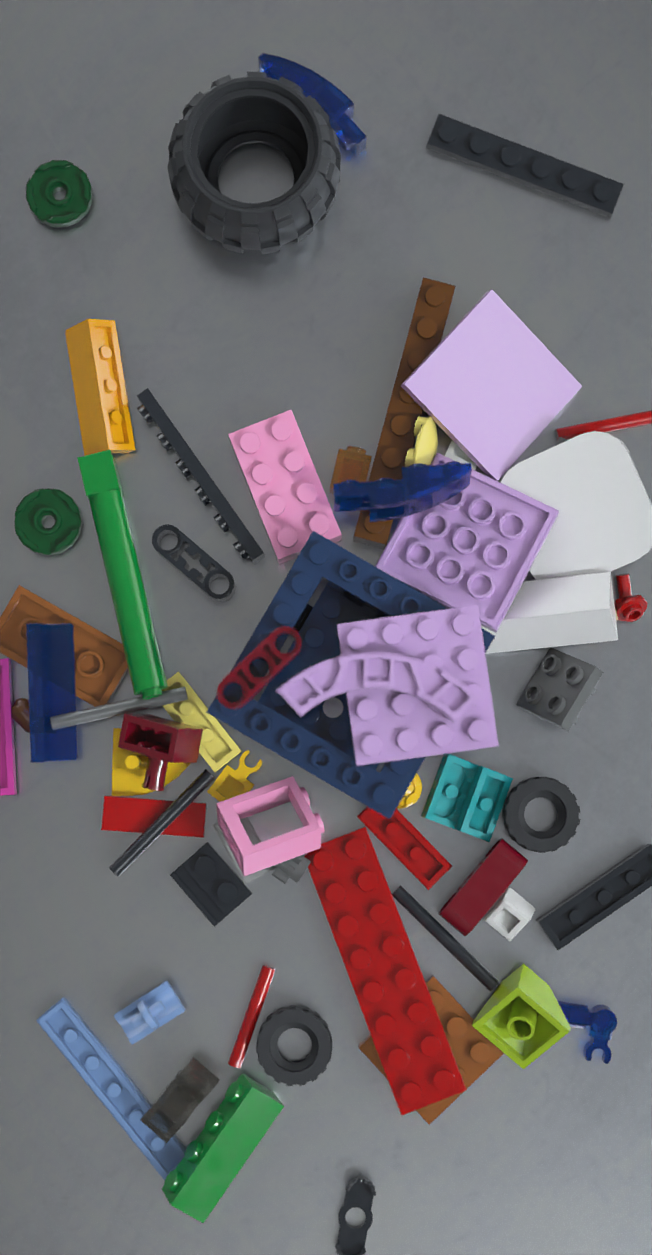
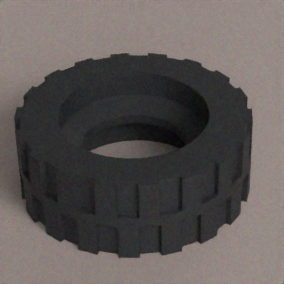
(567, 814)
(286, 1071)

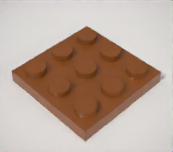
(470, 1048)

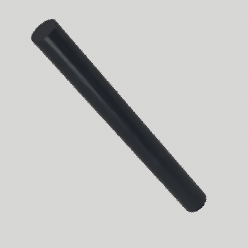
(162, 822)
(445, 938)

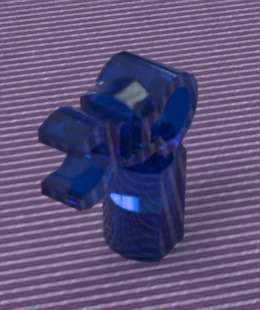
(601, 1023)

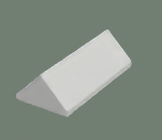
(558, 614)

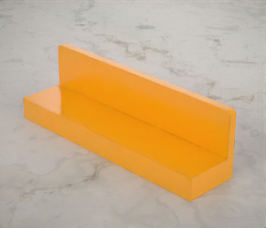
(99, 387)

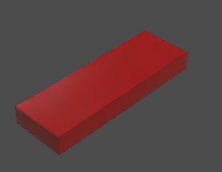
(138, 814)
(407, 845)

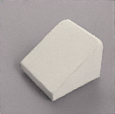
(510, 914)

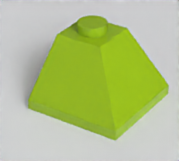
(522, 1017)

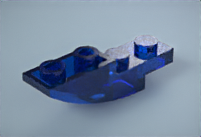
(330, 98)
(416, 492)

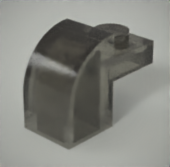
(179, 1099)

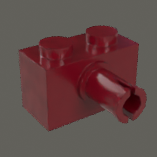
(161, 742)

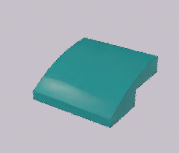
(467, 797)

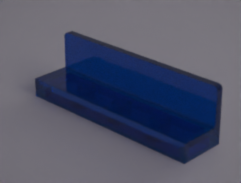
(51, 690)

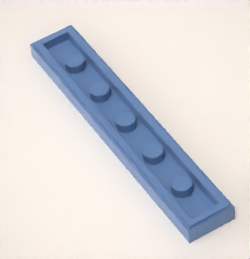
(109, 1084)

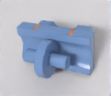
(149, 1012)

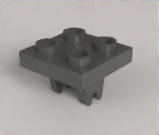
(559, 689)

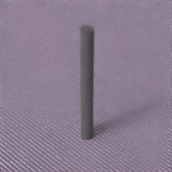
(117, 708)

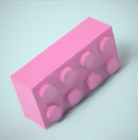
(284, 484)

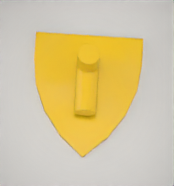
(130, 770)

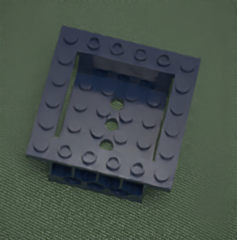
(315, 741)

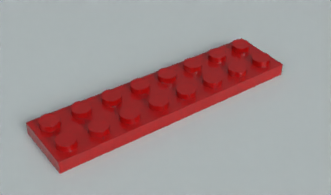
(384, 972)

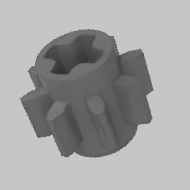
(291, 869)

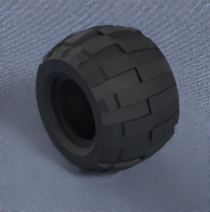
(245, 113)

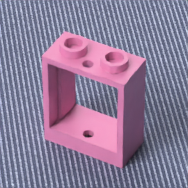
(280, 848)

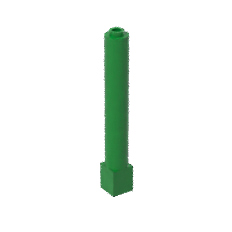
(123, 573)

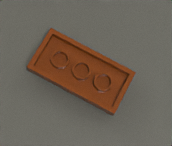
(98, 657)

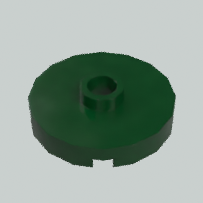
(53, 178)
(35, 509)

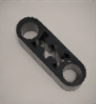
(194, 552)

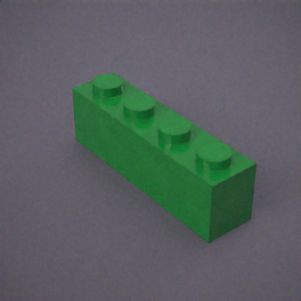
(221, 1148)

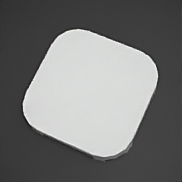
(599, 501)

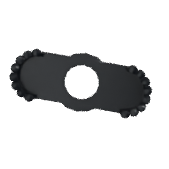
(358, 1195)

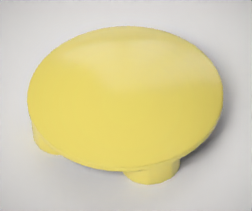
(425, 444)

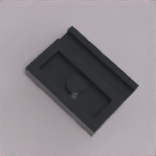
(211, 884)

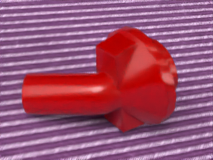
(628, 604)

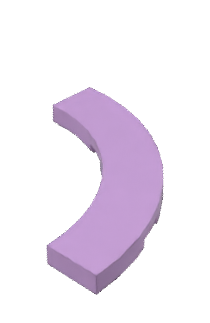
(378, 671)

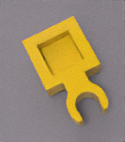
(234, 782)

